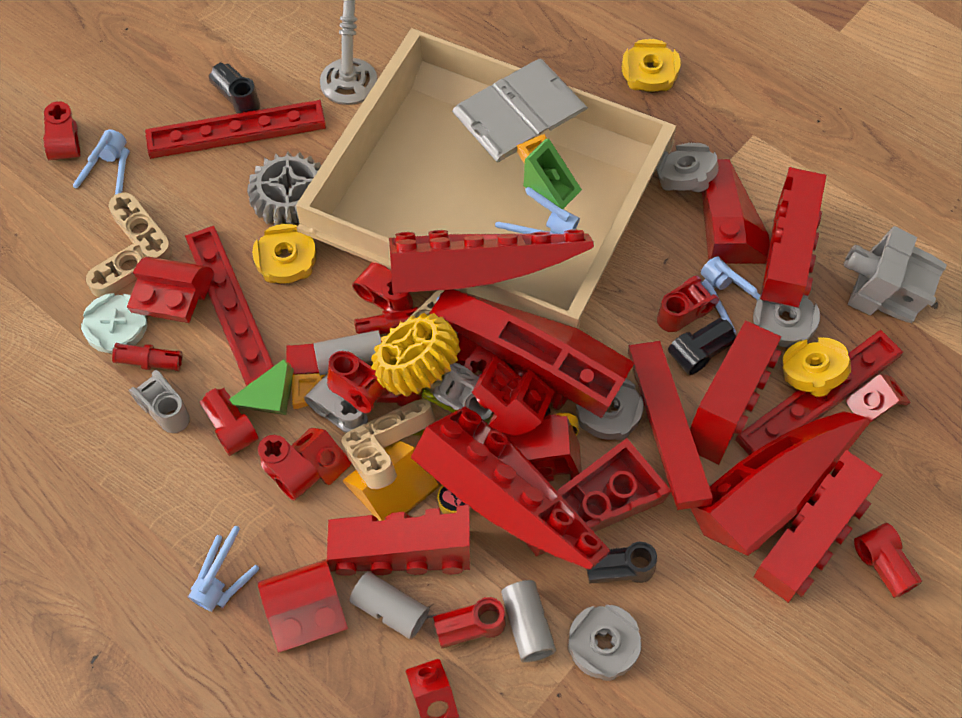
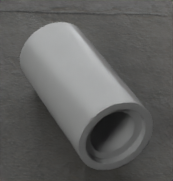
(360, 345)
(386, 601)
(528, 621)

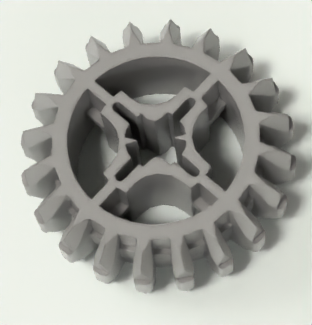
(272, 182)

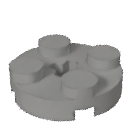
(677, 176)
(802, 327)
(618, 423)
(604, 662)

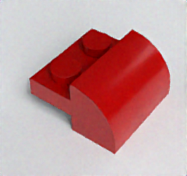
(168, 288)
(515, 400)
(302, 605)

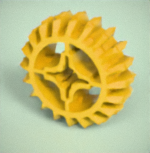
(415, 354)

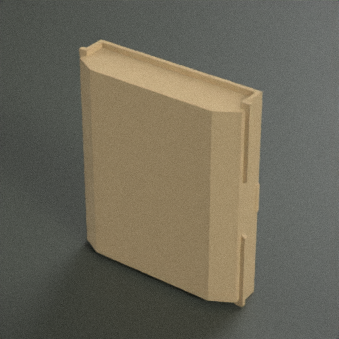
(420, 170)

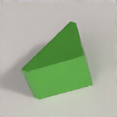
(550, 175)
(268, 392)

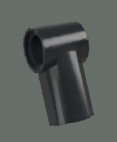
(235, 88)
(697, 349)
(618, 565)

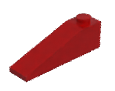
(732, 221)

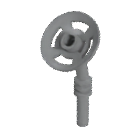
(345, 66)

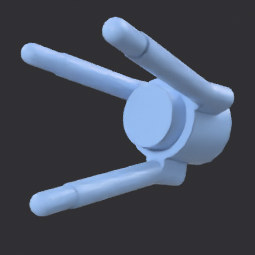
(109, 148)
(558, 221)
(720, 275)
(207, 589)

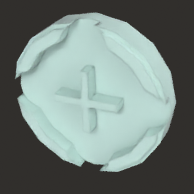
(111, 322)

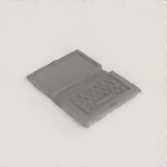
(518, 109)

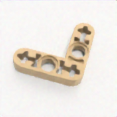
(136, 251)
(366, 443)

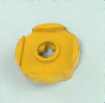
(650, 79)
(286, 269)
(816, 379)

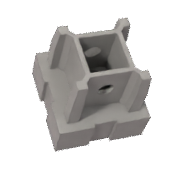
(894, 276)

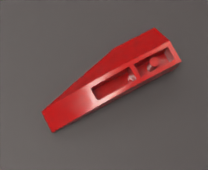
(474, 260)
(554, 351)
(776, 482)
(505, 487)

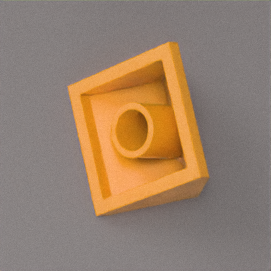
(404, 493)

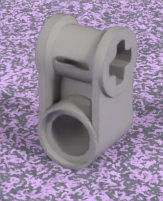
(457, 390)
(158, 399)
(334, 407)

